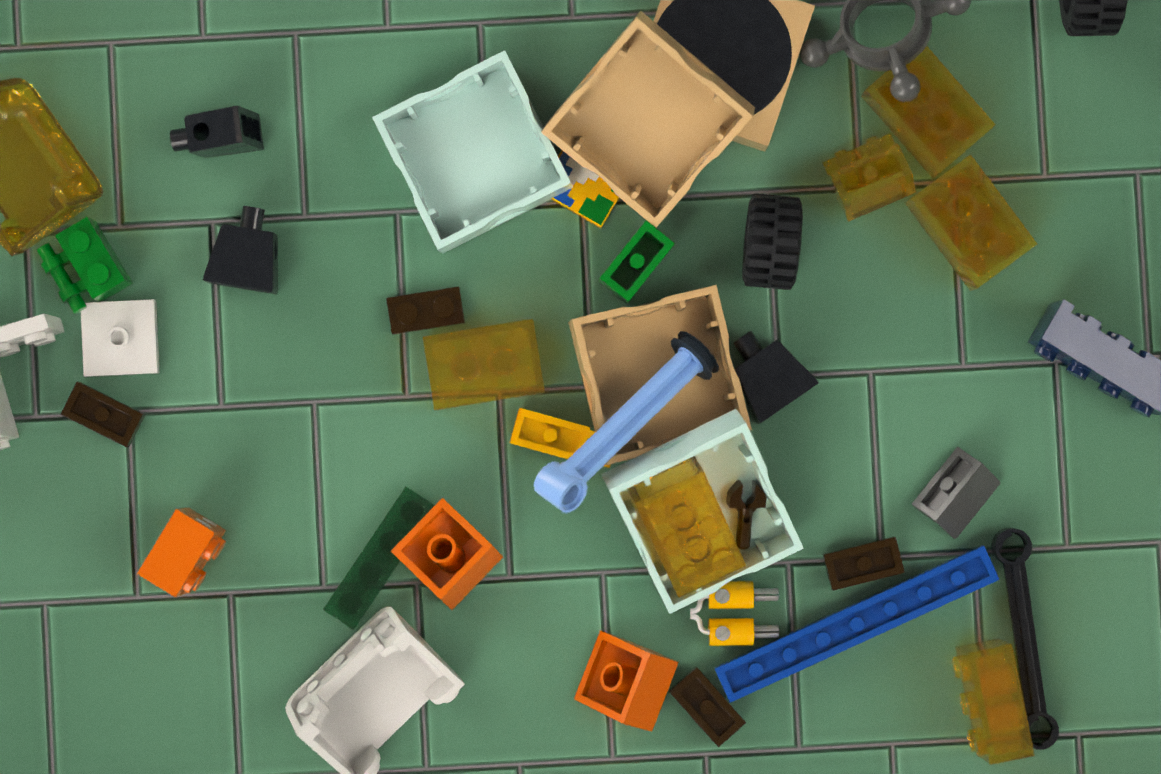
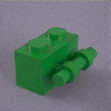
(92, 259)

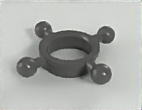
(904, 85)

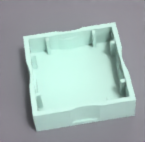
(473, 152)
(726, 455)

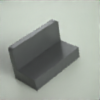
(956, 492)

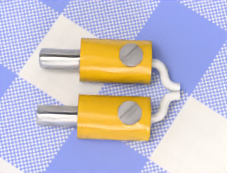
(735, 630)

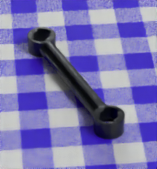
(1024, 633)

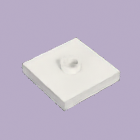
(120, 338)

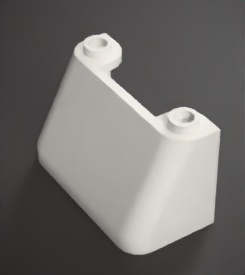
(369, 692)

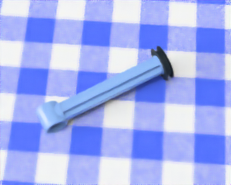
(566, 483)

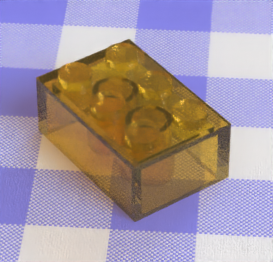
(938, 121)
(971, 223)
(484, 364)
(687, 526)
(993, 701)

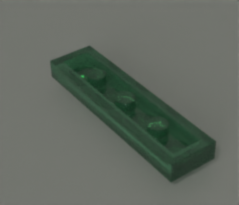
(376, 560)

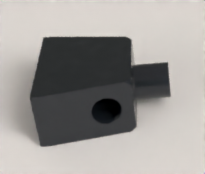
(219, 133)
(245, 255)
(770, 376)

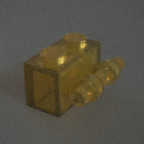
(870, 176)

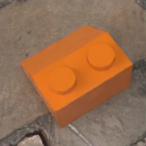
(447, 554)
(626, 681)

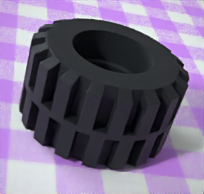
(1092, 17)
(772, 241)

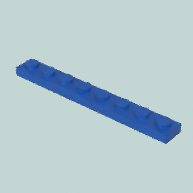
(856, 623)

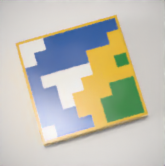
(590, 194)

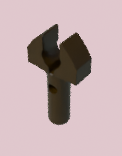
(745, 510)

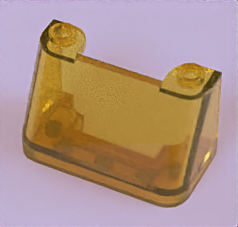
(40, 170)

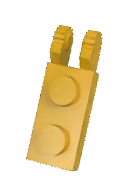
(549, 434)

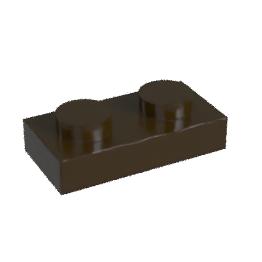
(425, 310)
(103, 414)
(863, 563)
(707, 706)

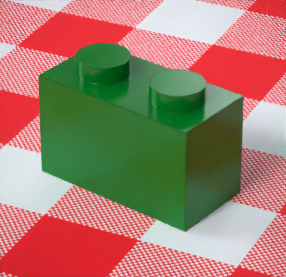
(636, 261)

